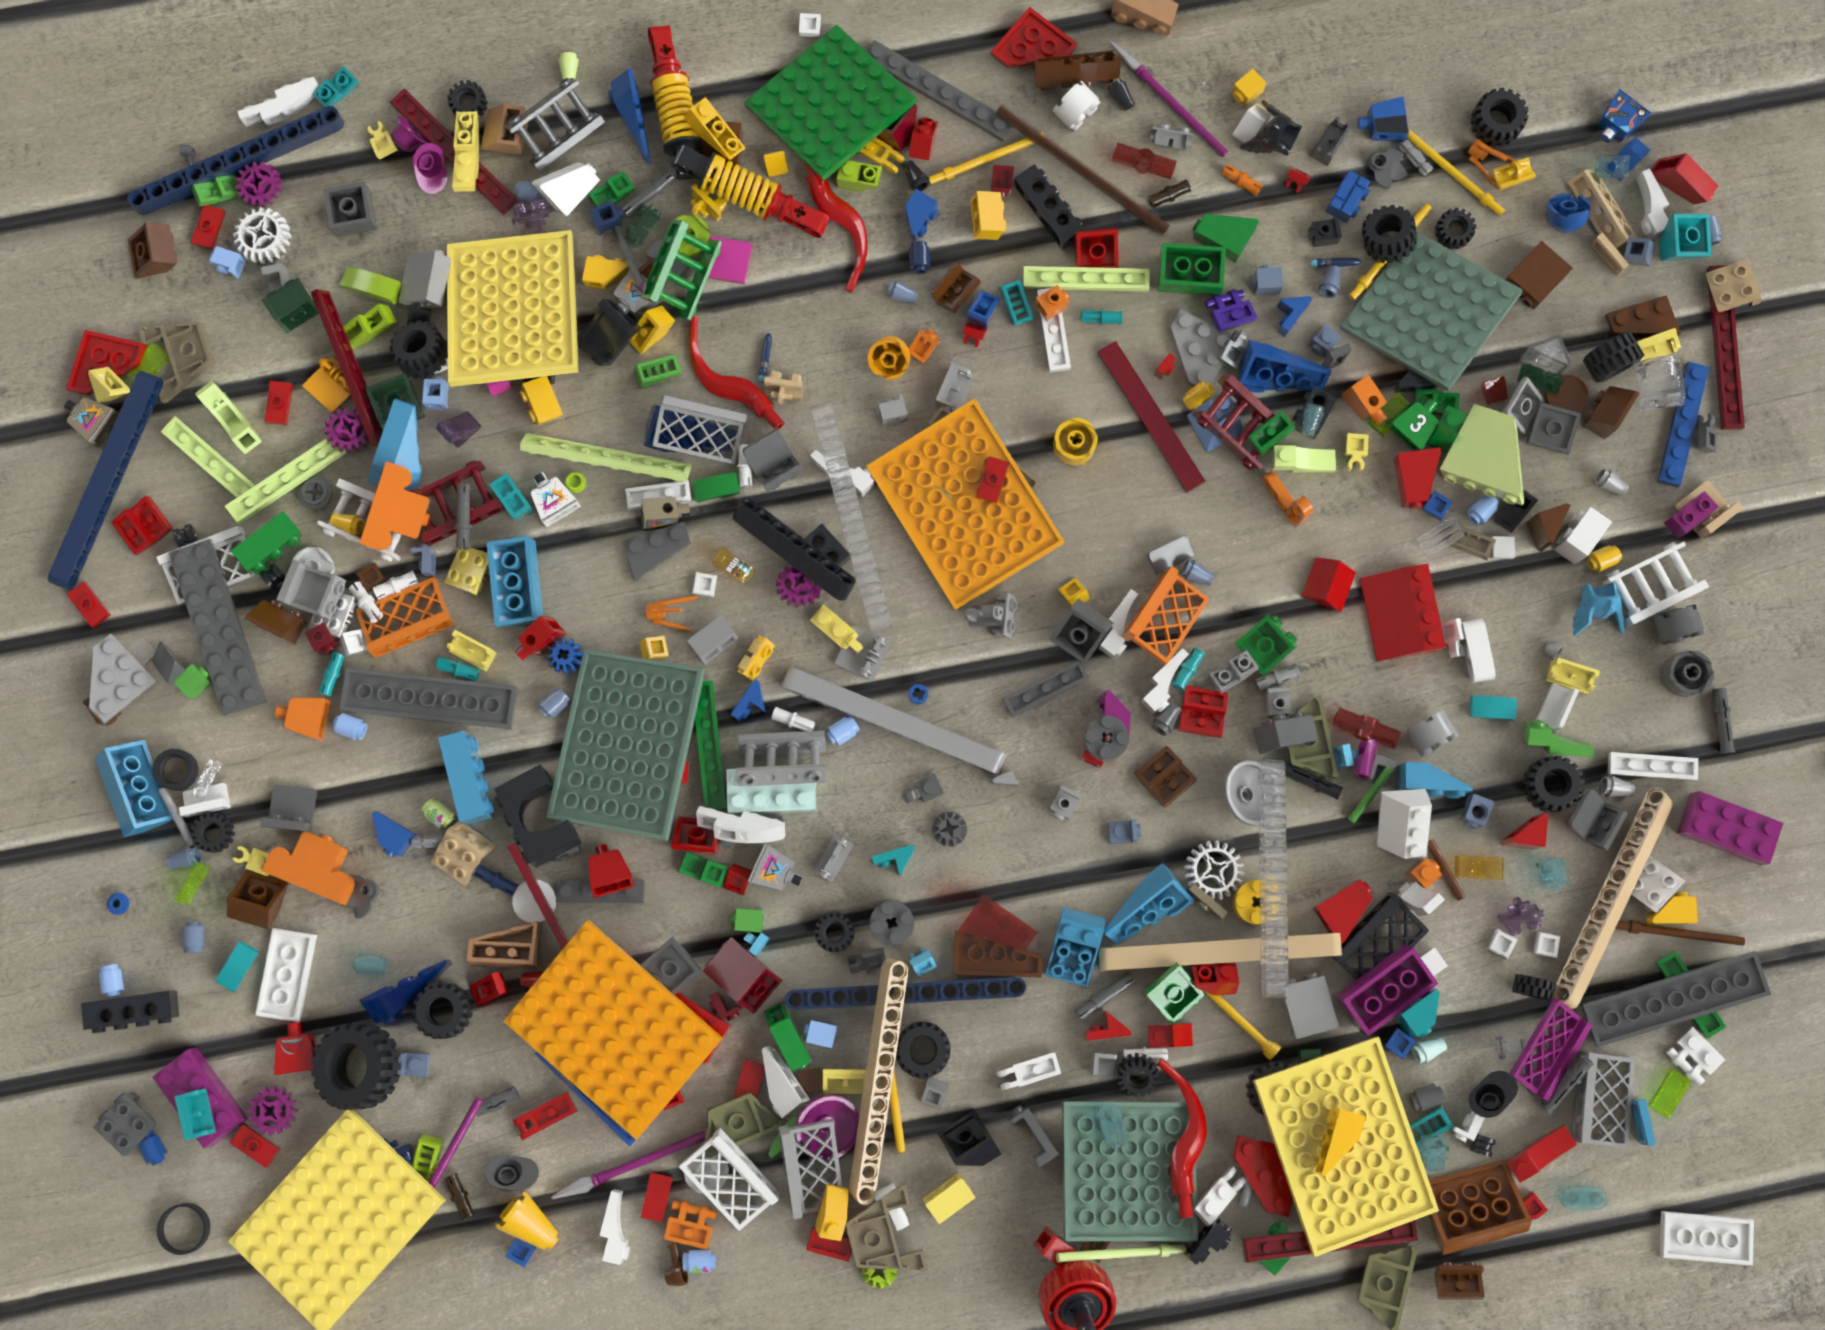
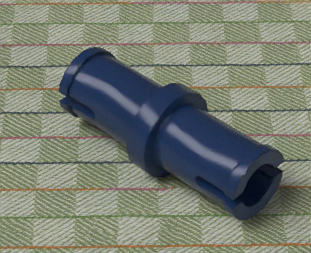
(496, 880)

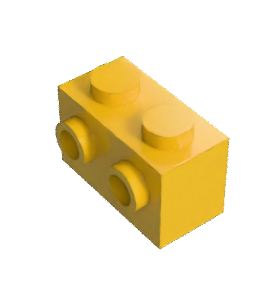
(987, 215)
(540, 400)

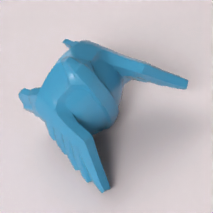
(1600, 604)

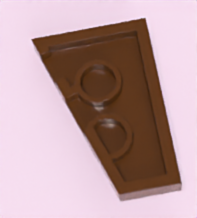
(1643, 318)

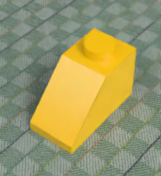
(654, 326)
(1677, 910)
(832, 1213)

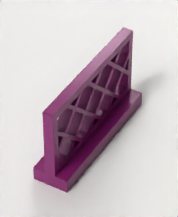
(1559, 1052)

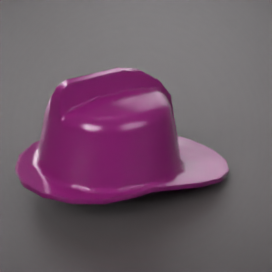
(406, 136)
(430, 168)

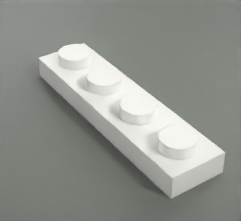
(1055, 341)
(1653, 766)

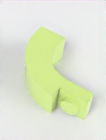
(229, 416)

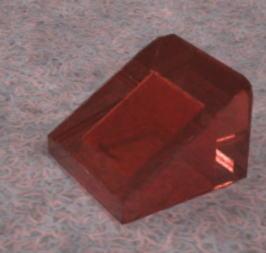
(1494, 390)

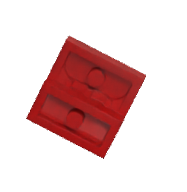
(142, 525)
(1203, 712)

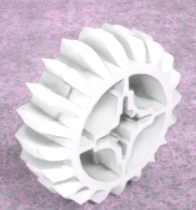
(259, 224)
(1210, 861)

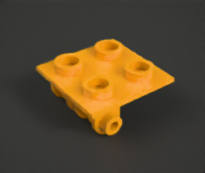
(328, 384)

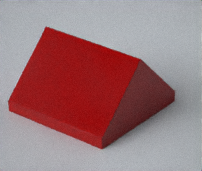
(1097, 248)
(1328, 583)
(1530, 834)
(693, 838)

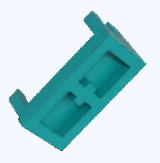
(511, 497)
(195, 1114)

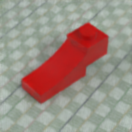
(1541, 1153)

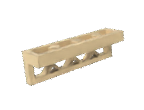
(1603, 210)

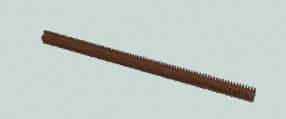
(1084, 171)

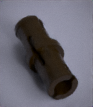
(1169, 193)
(459, 1196)

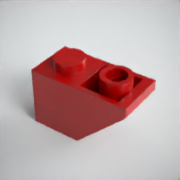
(923, 138)
(1216, 978)

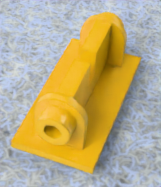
(761, 650)

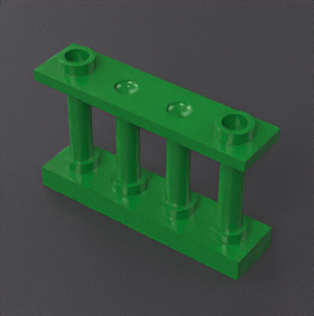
(662, 269)

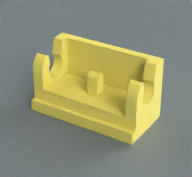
(1660, 344)
(471, 650)
(1572, 675)
(843, 1081)
(948, 1198)

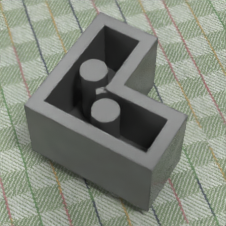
(1285, 733)

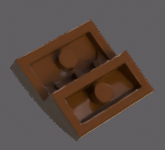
(1165, 776)

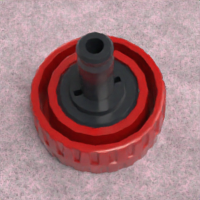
(1077, 1297)

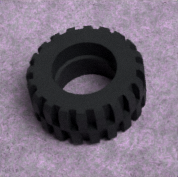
(331, 1061)

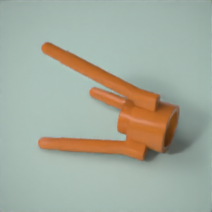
(1479, 151)
(657, 610)

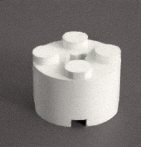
(1076, 105)

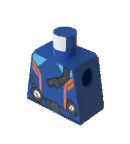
(1621, 117)

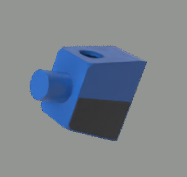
(1386, 121)

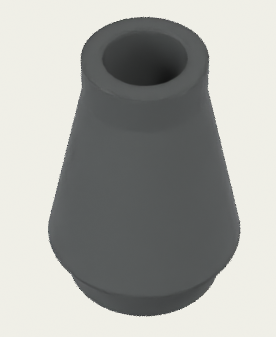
(1166, 720)

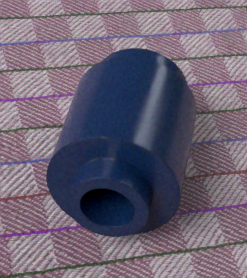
(919, 257)

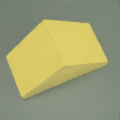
(107, 384)

